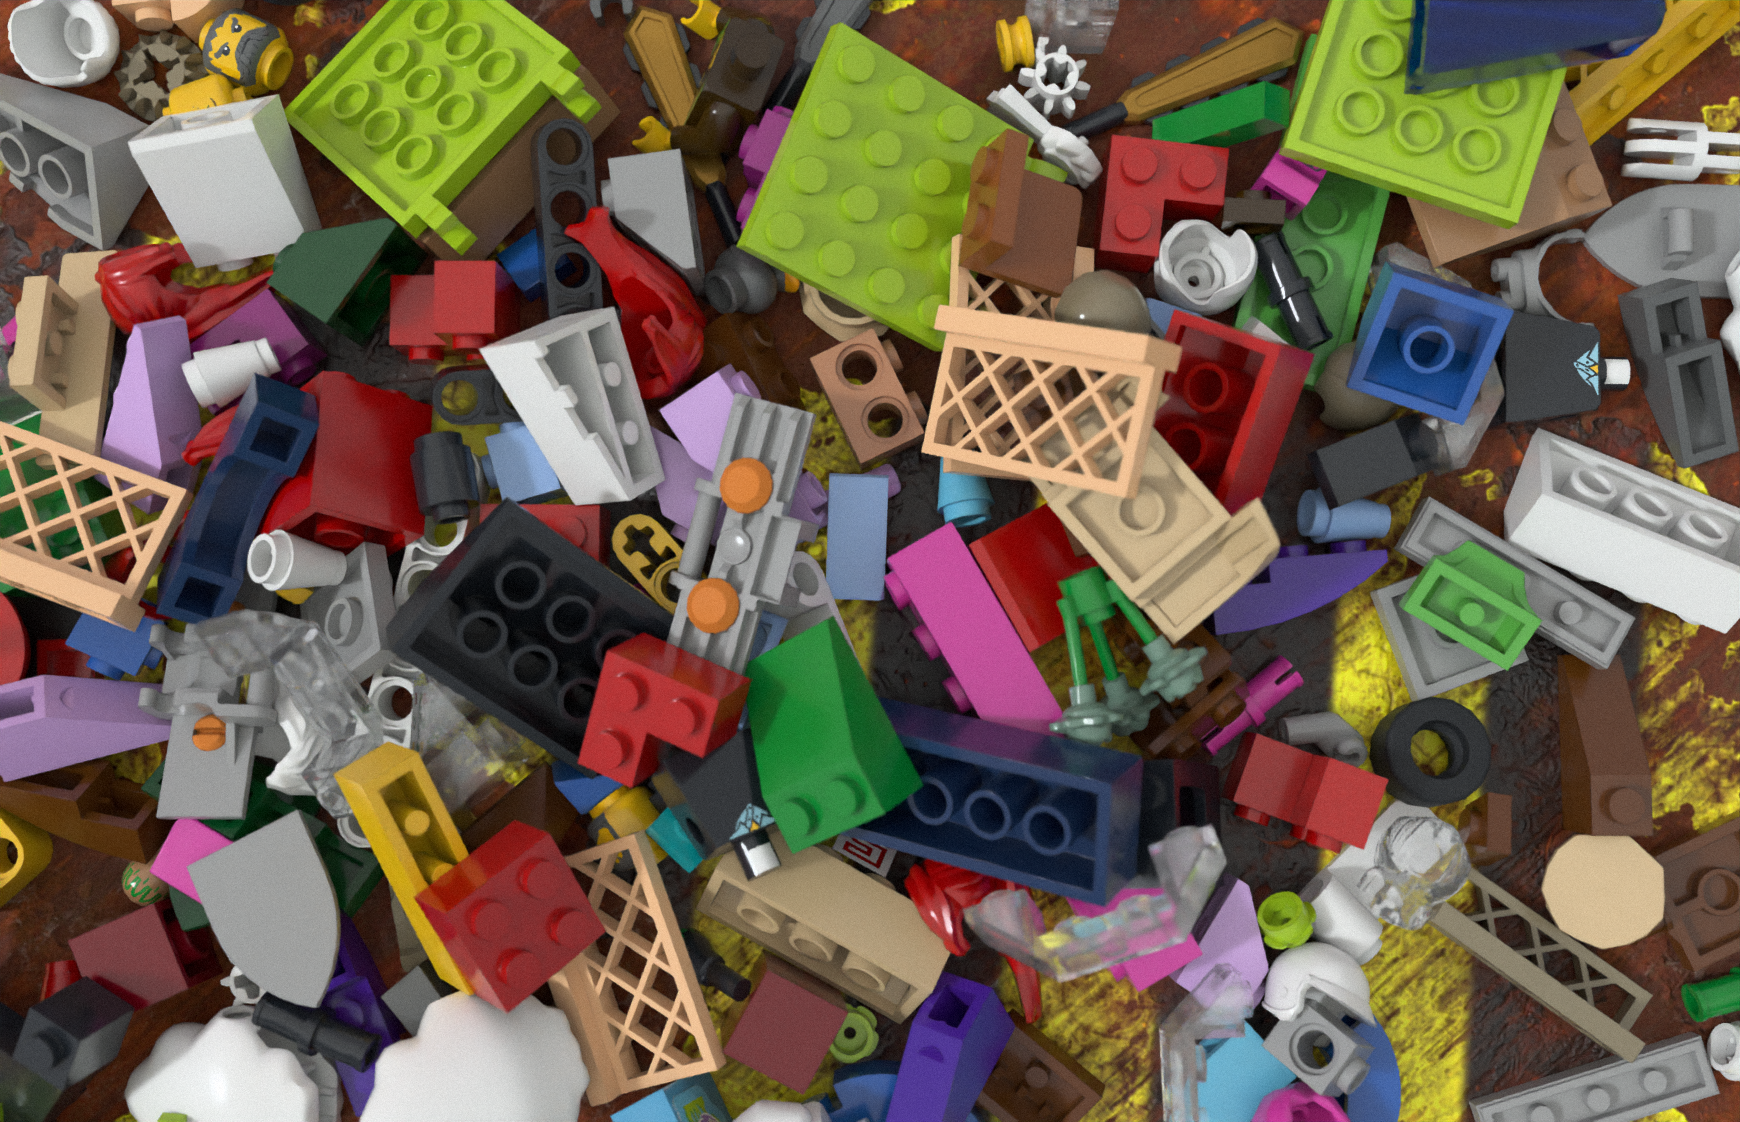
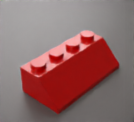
(1229, 404)

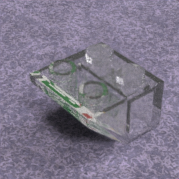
(461, 745)

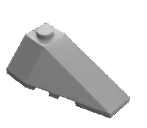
(72, 157)

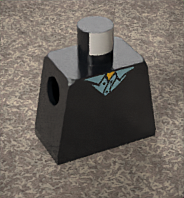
(1552, 371)
(722, 804)

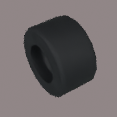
(1466, 747)

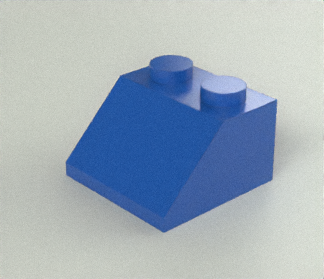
(1426, 342)

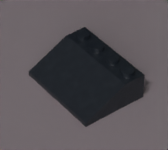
(523, 627)

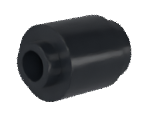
(444, 477)

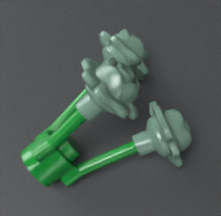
(1124, 708)

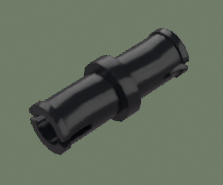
(1291, 293)
(318, 1031)

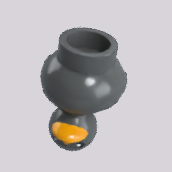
(745, 283)

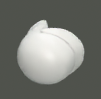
(1319, 974)

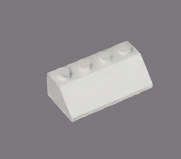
(1627, 530)

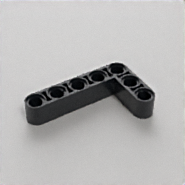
(552, 243)

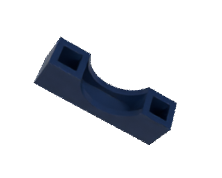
(253, 460)

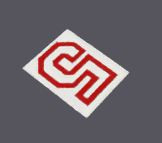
(867, 854)

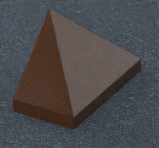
(532, 802)

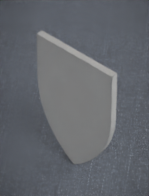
(1671, 234)
(274, 909)

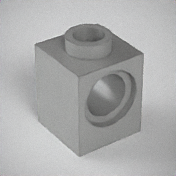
(1293, 1046)

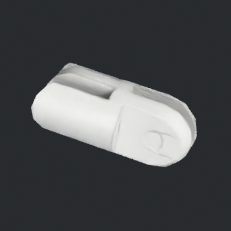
(1687, 152)

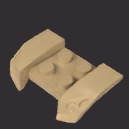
(1172, 543)

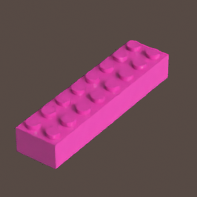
(995, 681)

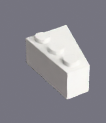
(581, 404)

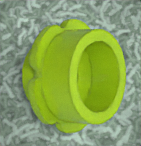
(1285, 920)
(865, 1040)

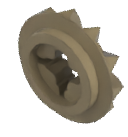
(137, 69)

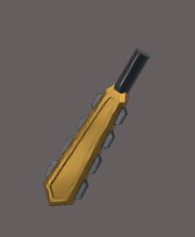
(659, 53)
(1256, 54)

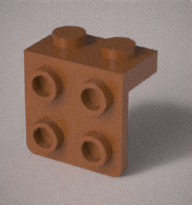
(1018, 220)

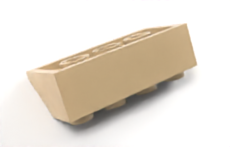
(832, 925)

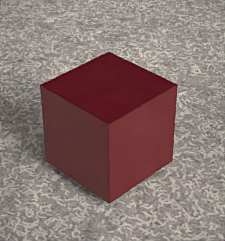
(146, 955)
(783, 1022)

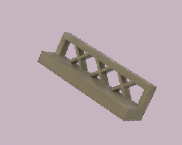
(1532, 977)

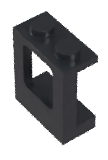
(1172, 798)

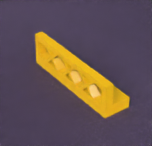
(1619, 85)

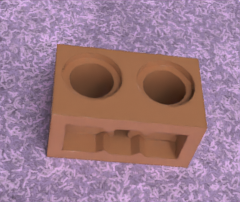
(857, 403)

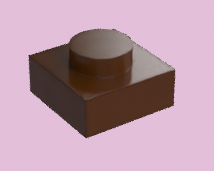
(1487, 828)

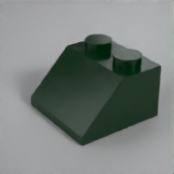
(347, 273)

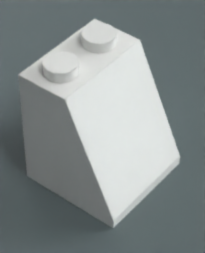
(228, 180)

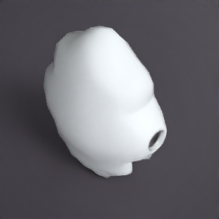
(481, 1066)
(233, 1075)

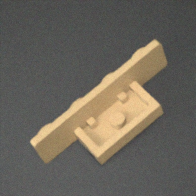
(65, 354)

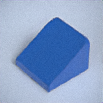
(522, 265)
(580, 789)

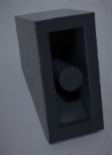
(1374, 460)

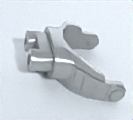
(1520, 276)

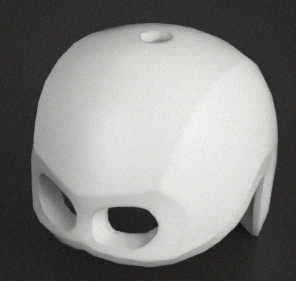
(1215, 262)

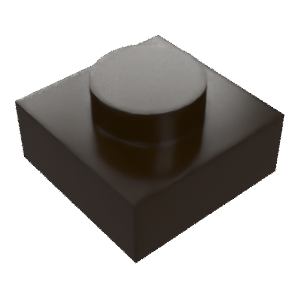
(1253, 213)

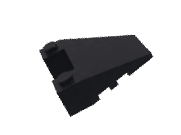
(58, 1049)

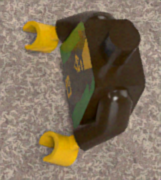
(730, 86)

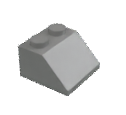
(656, 210)

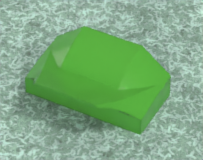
(1475, 602)

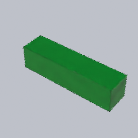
(1228, 118)

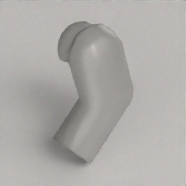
(1328, 733)

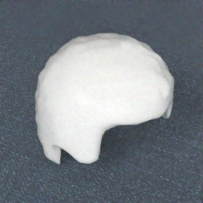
(64, 41)

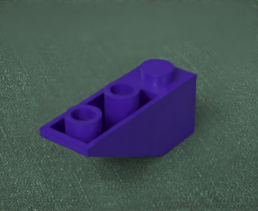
(950, 1052)

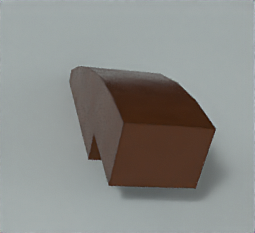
(90, 809)

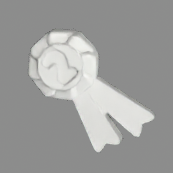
(1054, 143)

